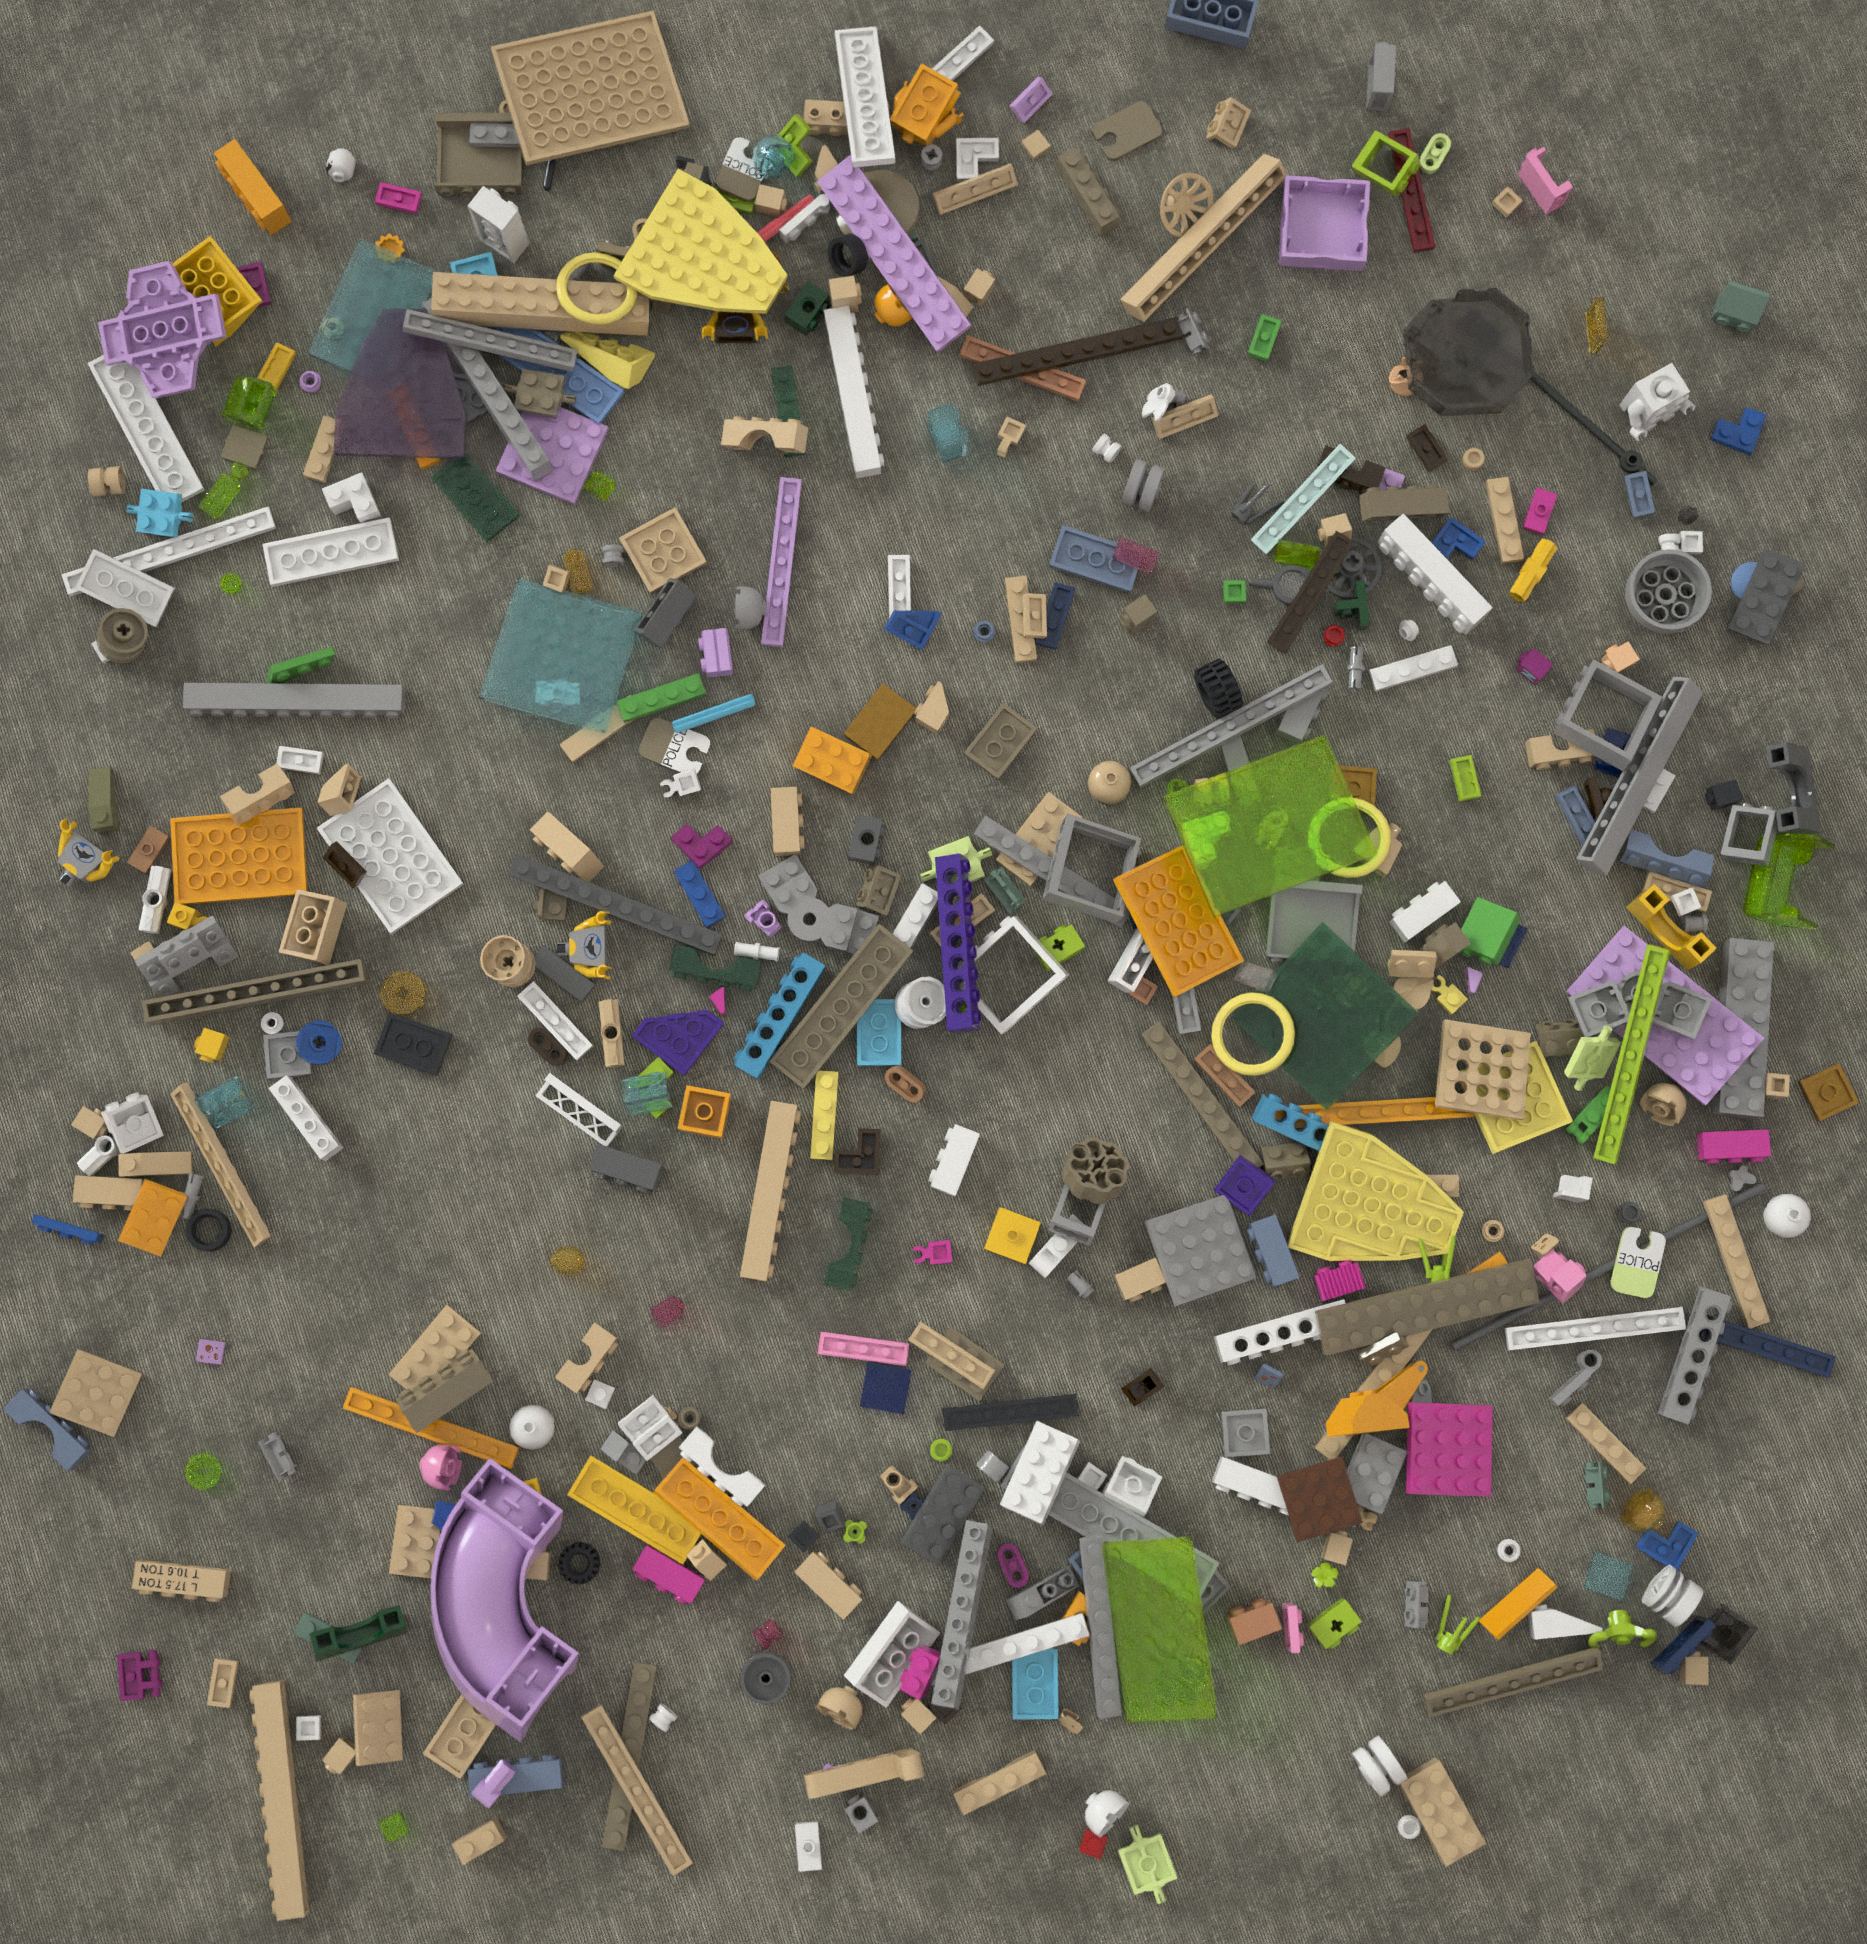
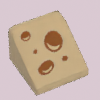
(1544, 1245)

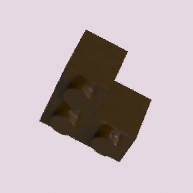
(864, 1159)

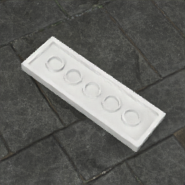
(330, 552)

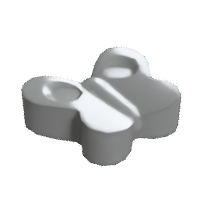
(1740, 1177)

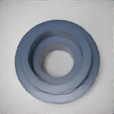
(984, 625)

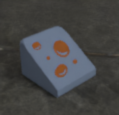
(1268, 1375)

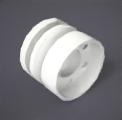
(1672, 1595)

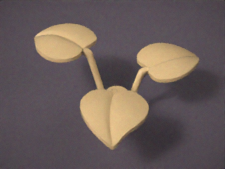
(1416, 993)

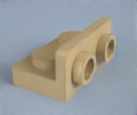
(1228, 122)

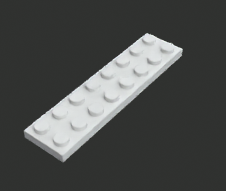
(864, 97)
(146, 429)

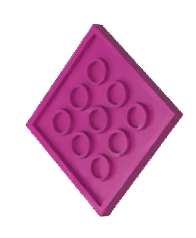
(1449, 1449)

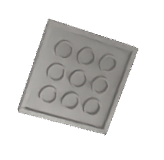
(1200, 1250)

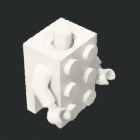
(1655, 400)

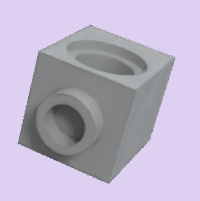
(861, 1823)

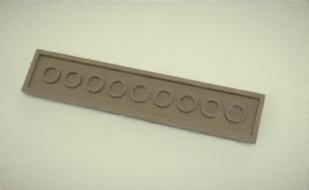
(1427, 1306)

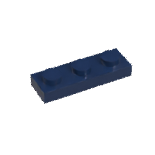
(1056, 614)

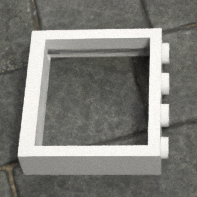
(1036, 997)

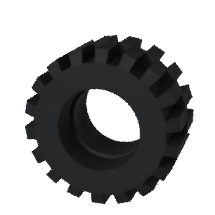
(1218, 688)

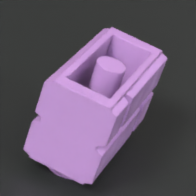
(716, 653)

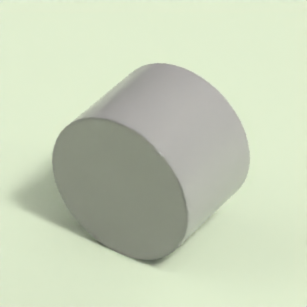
(992, 1466)

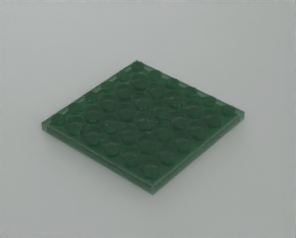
(1338, 1011)

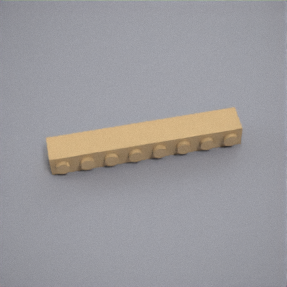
(769, 1191)

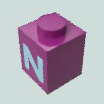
(1533, 665)

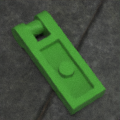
(1590, 1116)

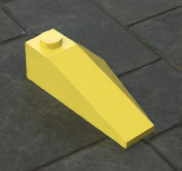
(616, 362)

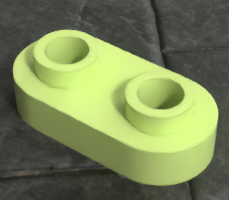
(1433, 154)

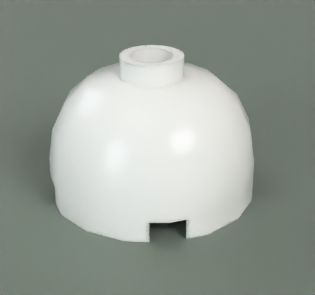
(1787, 1215)
(532, 1427)
(1104, 1810)

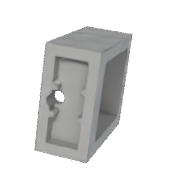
(1381, 77)
(1750, 856)
(1072, 1229)

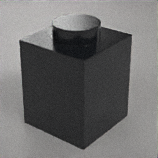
(1723, 795)

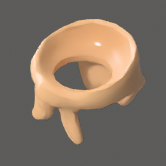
(1398, 382)

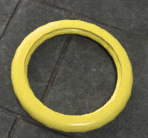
(562, 294)
(1384, 847)
(1282, 1054)

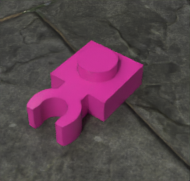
(938, 1252)

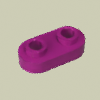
(1012, 1565)

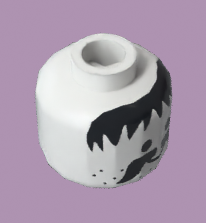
(340, 165)

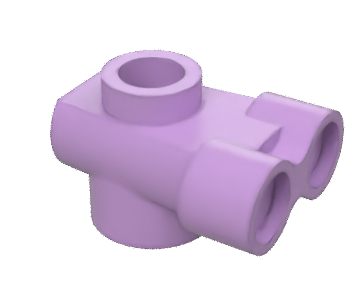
(761, 916)

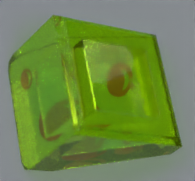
(600, 485)

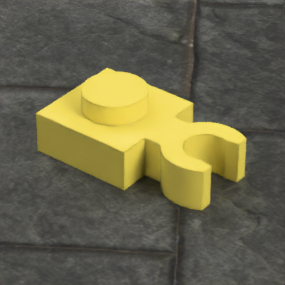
(1450, 997)

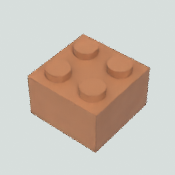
(1252, 1621)

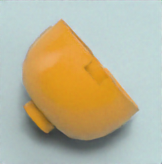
(890, 308)

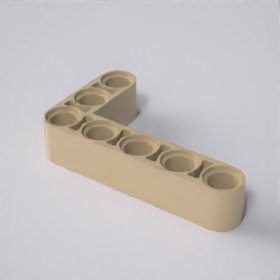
(901, 1763)

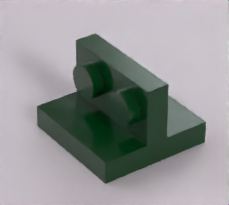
(1357, 606)

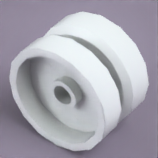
(921, 1003)
(1377, 1767)

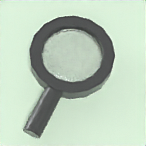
(1285, 582)

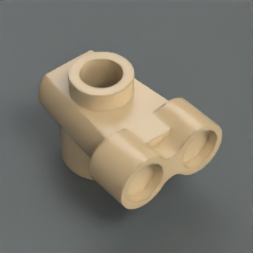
(901, 1488)

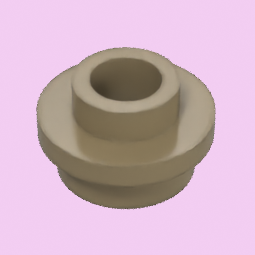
(695, 1415)

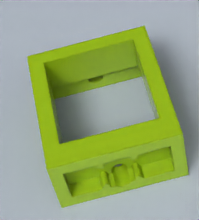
(1369, 152)

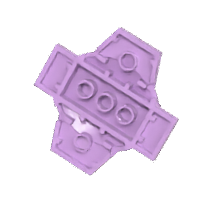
(162, 329)

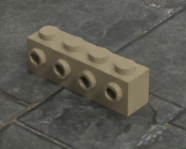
(1088, 191)
(1412, 502)

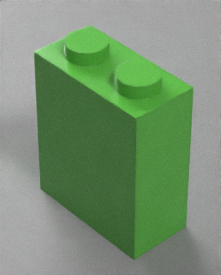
(1489, 931)

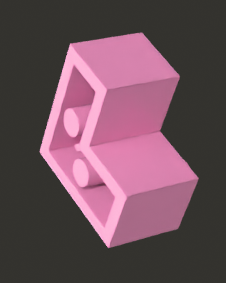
(1558, 1276)

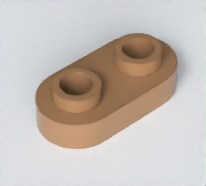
(905, 1084)

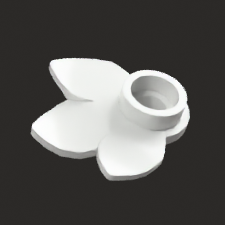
(1158, 401)

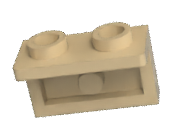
(1412, 963)

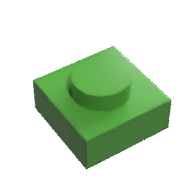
(1234, 591)

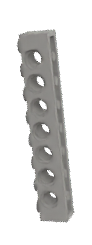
(962, 1615)

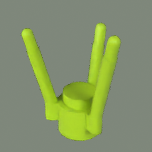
(1442, 1271)
(1449, 1641)

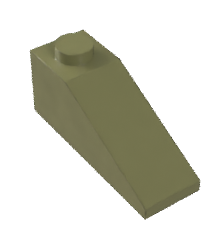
(102, 801)

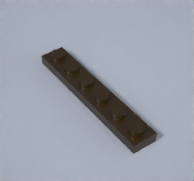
(1310, 592)

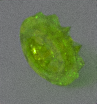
(196, 1480)

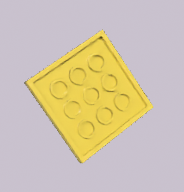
(1542, 1110)

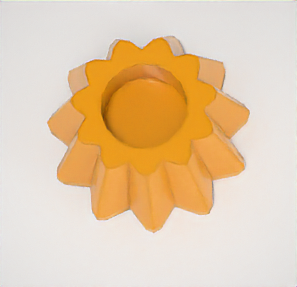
(391, 243)

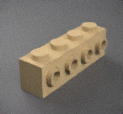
(826, 117)

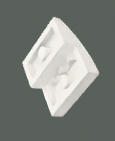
(649, 1427)

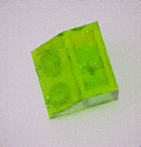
(249, 401)

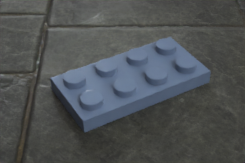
(1091, 559)

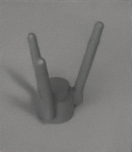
(1243, 512)

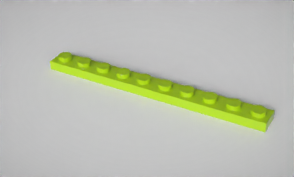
(1632, 1053)

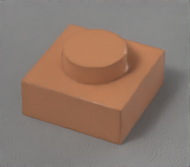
(1144, 991)

